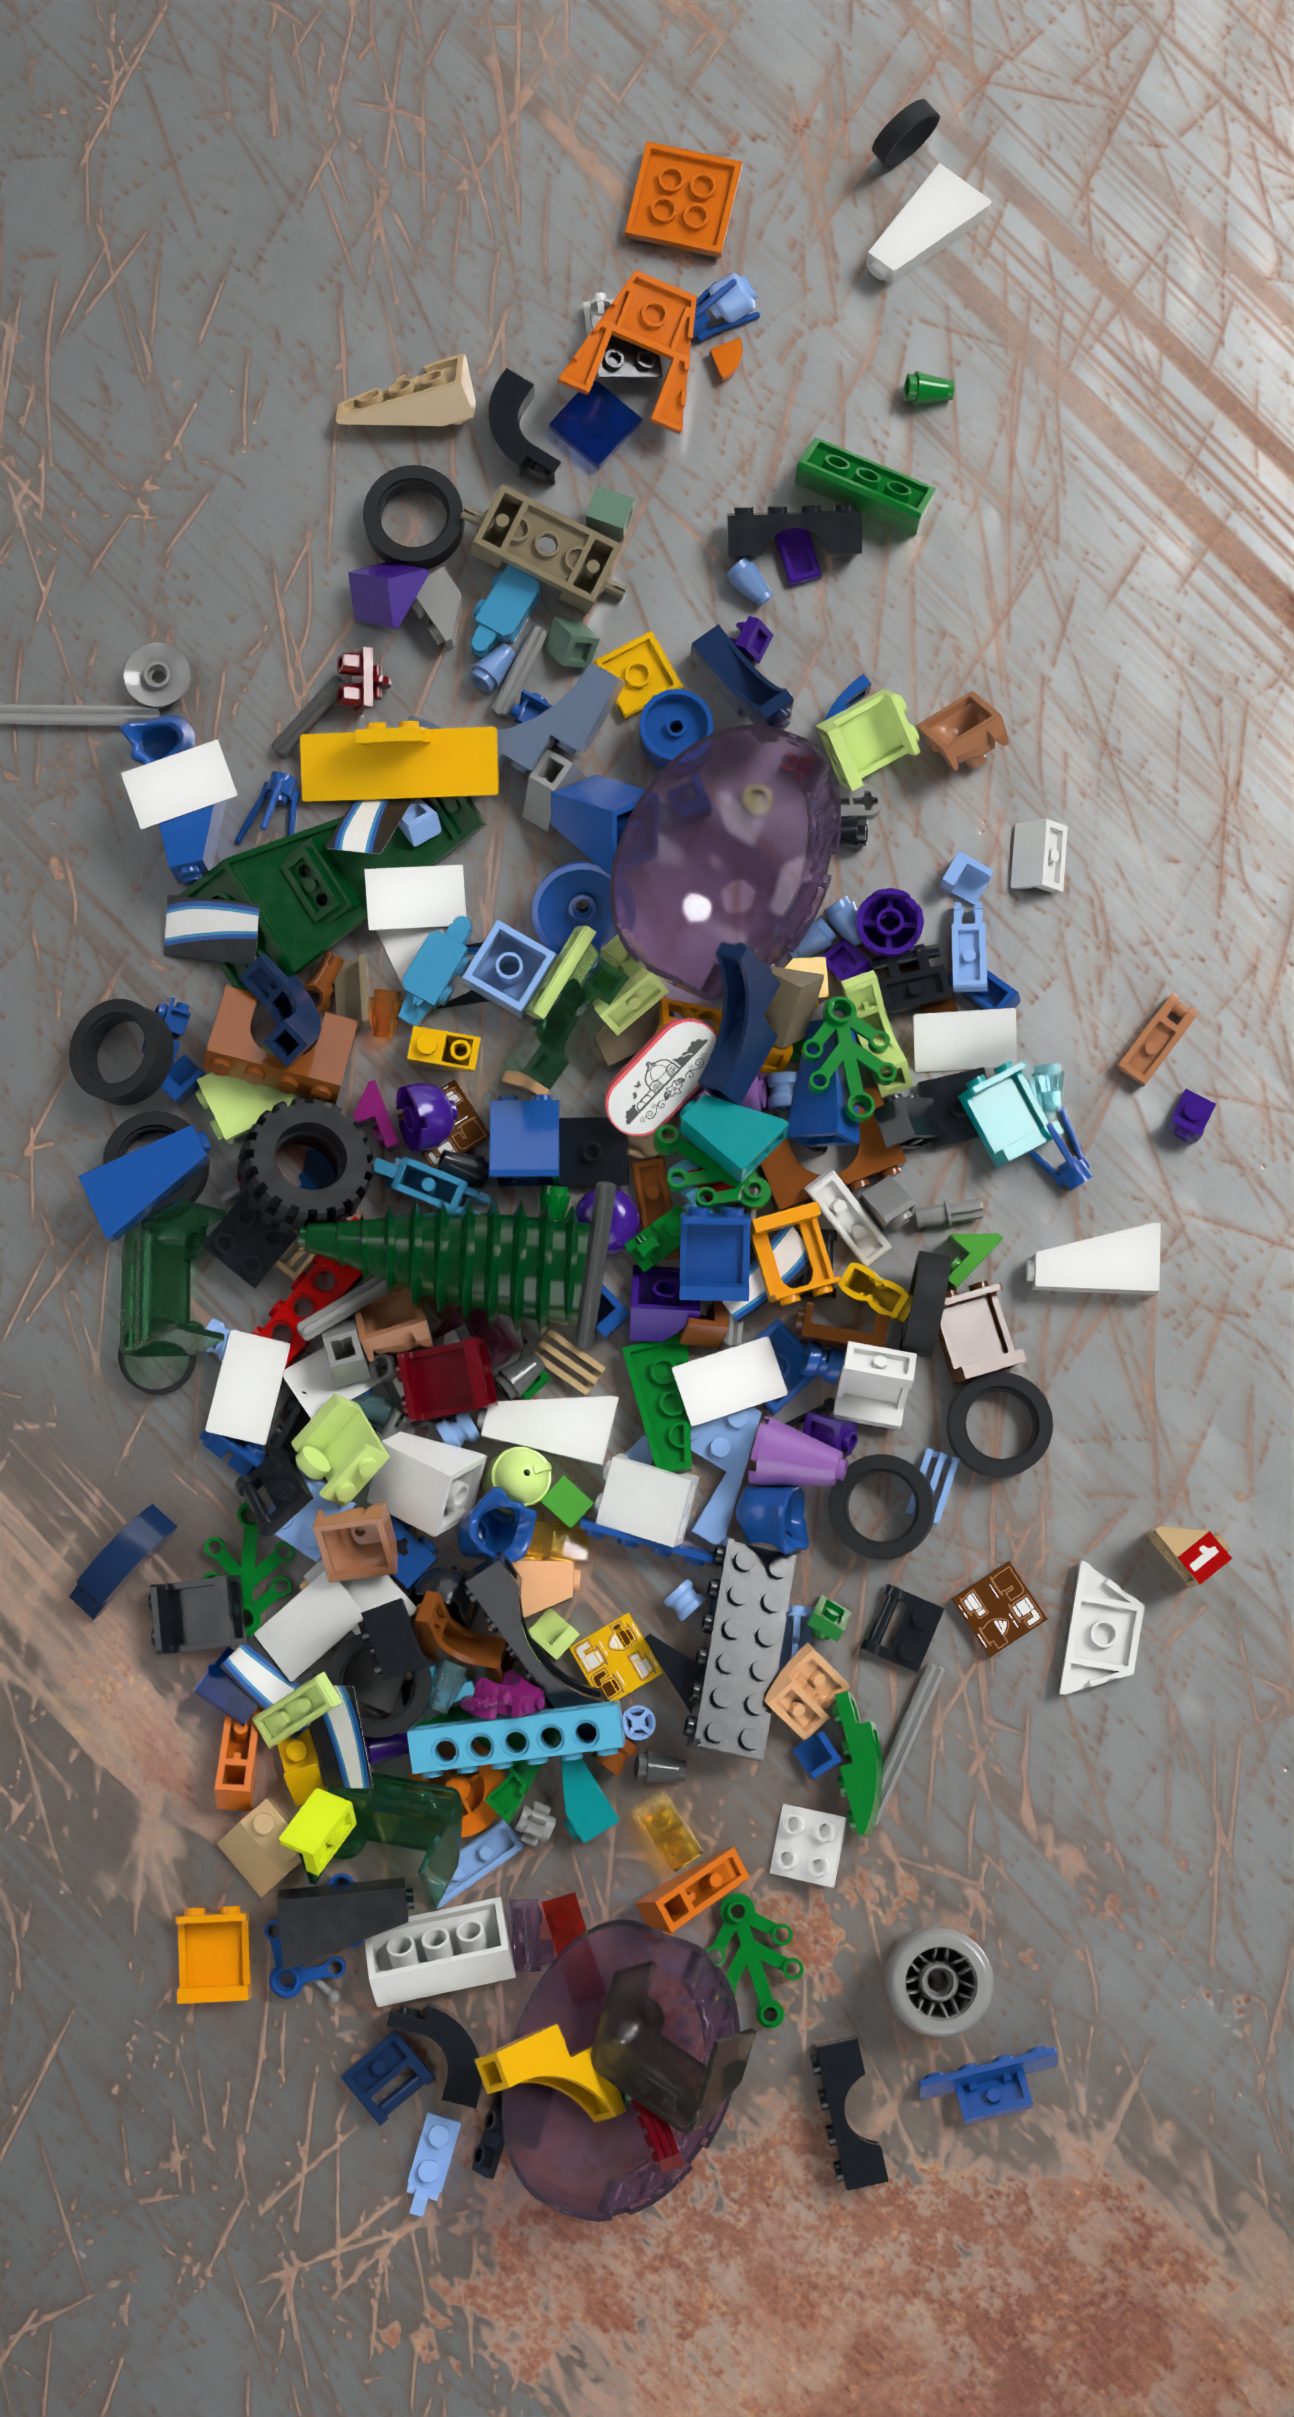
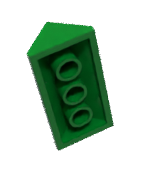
(864, 484)

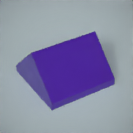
(385, 592)

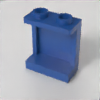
(714, 1255)

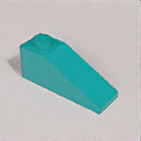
(584, 1801)

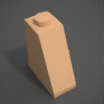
(546, 1584)

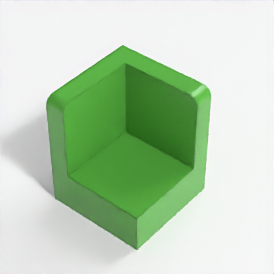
(567, 1502)

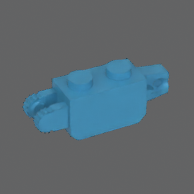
(505, 610)
(434, 970)
(426, 1184)

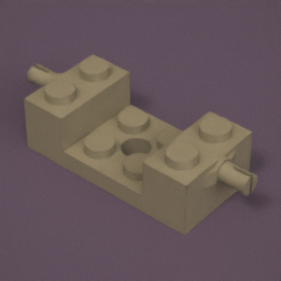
(511, 535)

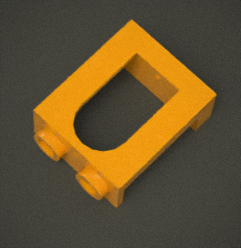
(822, 1272)

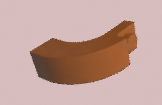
(448, 1640)

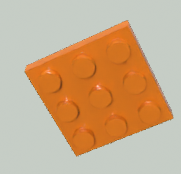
(683, 199)

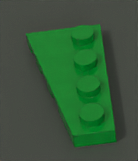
(660, 1402)

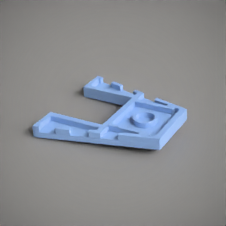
(727, 1445)

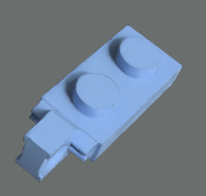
(432, 2160)

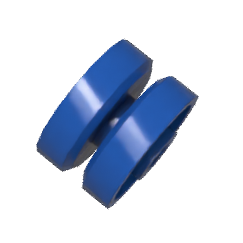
(662, 718)

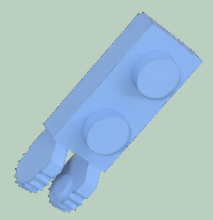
(969, 951)

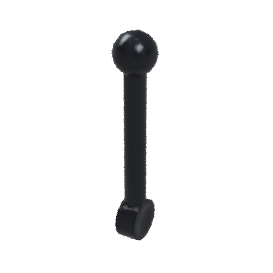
(828, 1405)

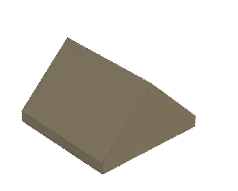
(793, 1004)

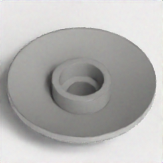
(152, 660)

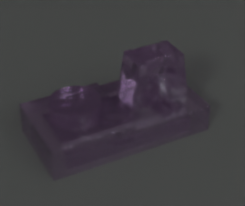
(528, 1949)

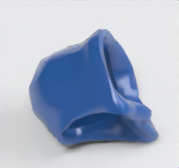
(158, 737)
(773, 1516)
(488, 1530)

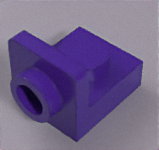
(845, 961)
(1190, 1116)
(832, 1431)

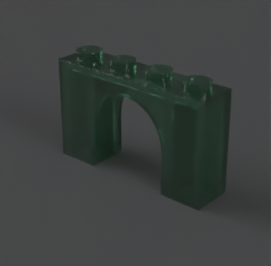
(543, 1044)

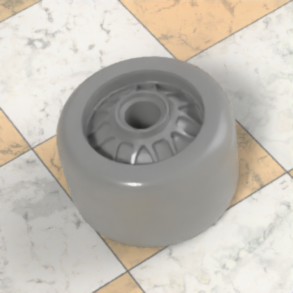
(961, 1999)

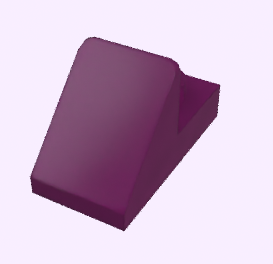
(372, 1110)

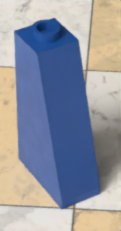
(821, 1118)
(141, 1180)

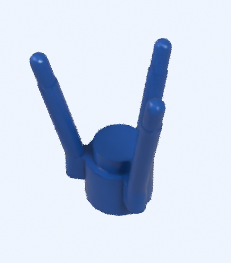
(701, 318)
(277, 791)
(1074, 1169)

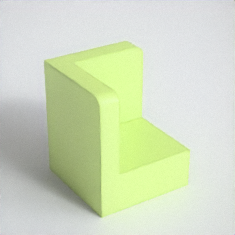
(553, 1633)

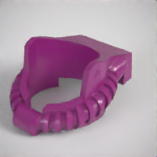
(511, 1696)

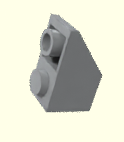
(441, 606)
(548, 775)
(888, 1204)
(345, 1353)

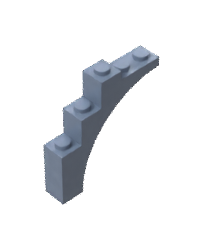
(571, 720)

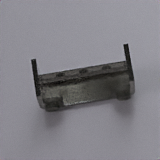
(651, 2067)

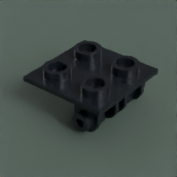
(626, 359)
(248, 1243)

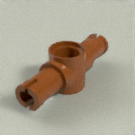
(323, 981)

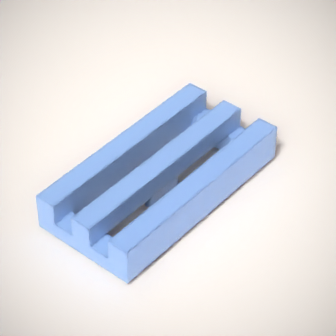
(941, 1458)

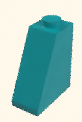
(732, 1134)

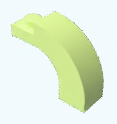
(867, 998)

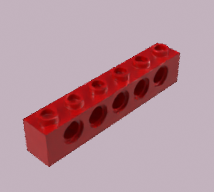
(306, 1288)

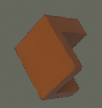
(708, 1329)

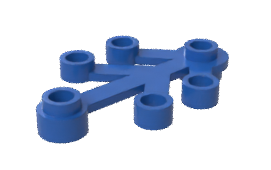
(300, 1974)

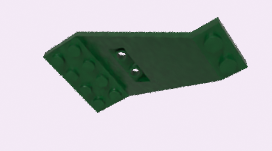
(292, 917)

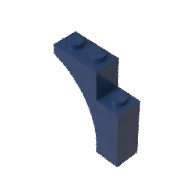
(741, 682)
(743, 1032)

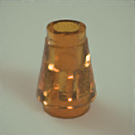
(385, 1012)

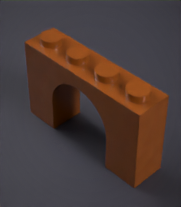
(236, 1054)
(872, 1159)

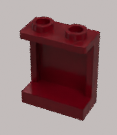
(446, 1380)

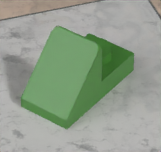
(975, 1249)

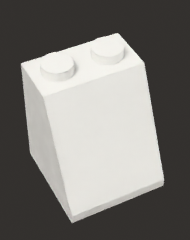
(427, 1482)

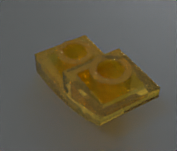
(558, 1542)
(668, 1830)

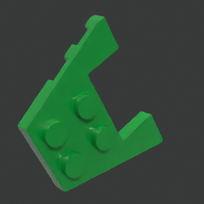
(510, 1793)

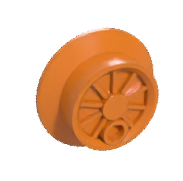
(472, 1787)

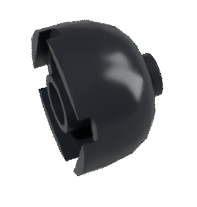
(450, 1585)

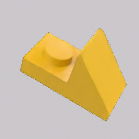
(301, 1766)

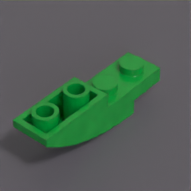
(863, 1777)

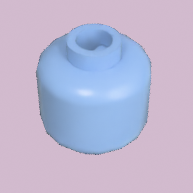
(736, 302)

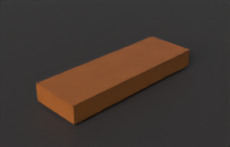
(652, 1193)

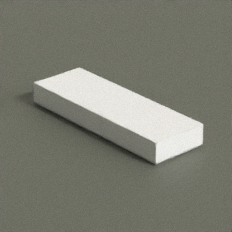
(848, 1217)

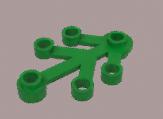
(849, 1054)
(711, 1174)
(249, 1574)
(752, 1952)

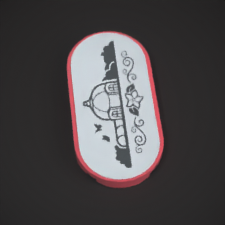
(660, 1077)

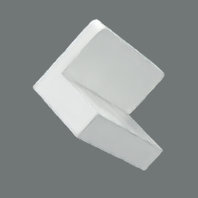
(1039, 855)

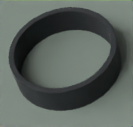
(905, 133)
(121, 1359)

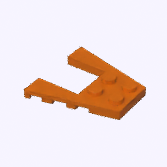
(655, 319)

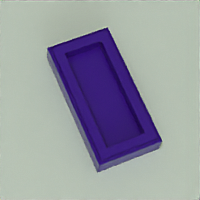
(797, 556)

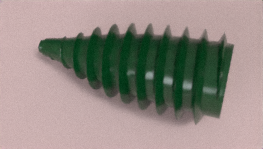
(467, 1258)

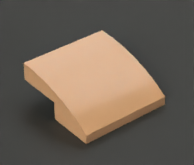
(805, 1691)

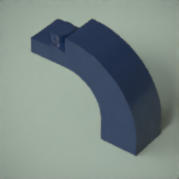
(289, 1005)
(121, 1559)

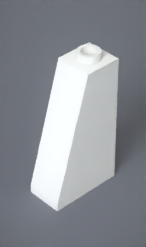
(929, 222)
(1103, 1264)
(558, 1426)

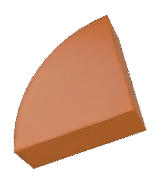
(727, 358)

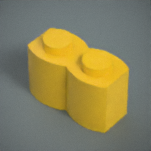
(880, 1294)

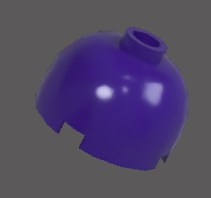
(889, 922)
(426, 1115)
(624, 1222)

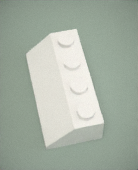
(440, 1953)

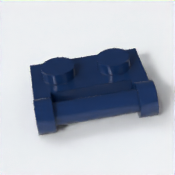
(379, 2068)

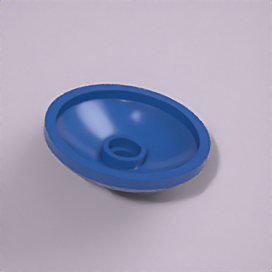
(556, 910)

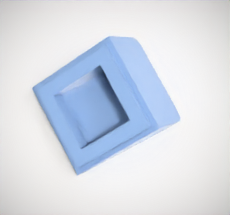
(419, 823)

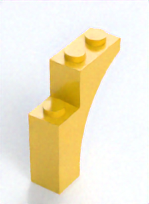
(544, 2060)

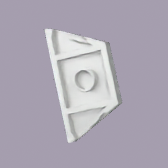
(1100, 1632)

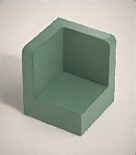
(610, 512)
(571, 643)

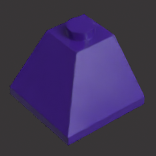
(656, 1304)

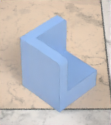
(966, 878)

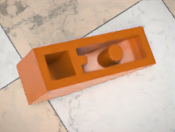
(237, 1765)
(692, 1891)

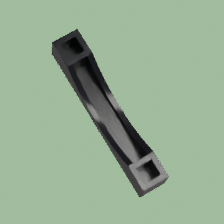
(498, 1591)

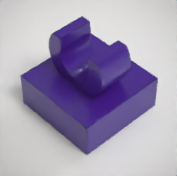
(753, 639)

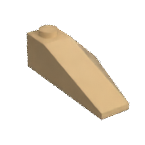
(430, 399)

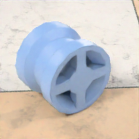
(684, 1600)
(638, 1722)

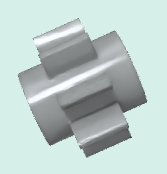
(535, 1823)

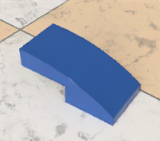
(852, 694)

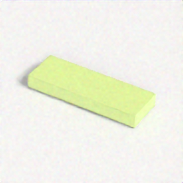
(560, 972)
(296, 1710)

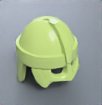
(508, 1474)

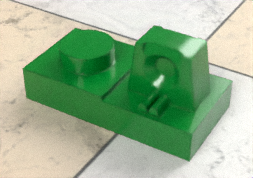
(656, 1240)
(828, 1619)

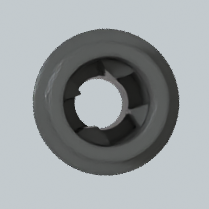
(518, 1376)
(658, 1768)

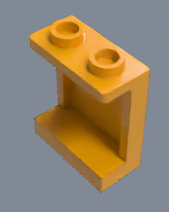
(214, 1955)

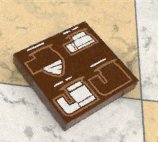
(467, 1129)
(999, 1609)

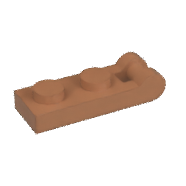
(1157, 1040)

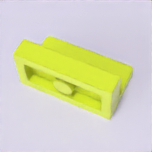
(319, 1829)

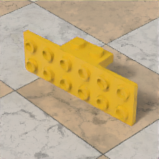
(399, 763)

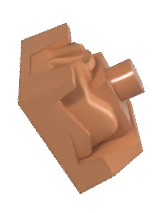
(964, 731)
(393, 1325)
(357, 1543)

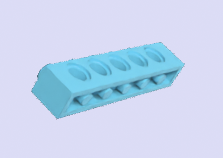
(425, 1739)

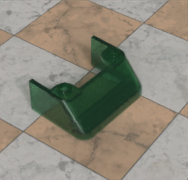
(158, 1280)
(407, 1816)

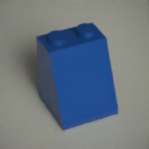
(594, 815)
(192, 842)
(524, 1141)

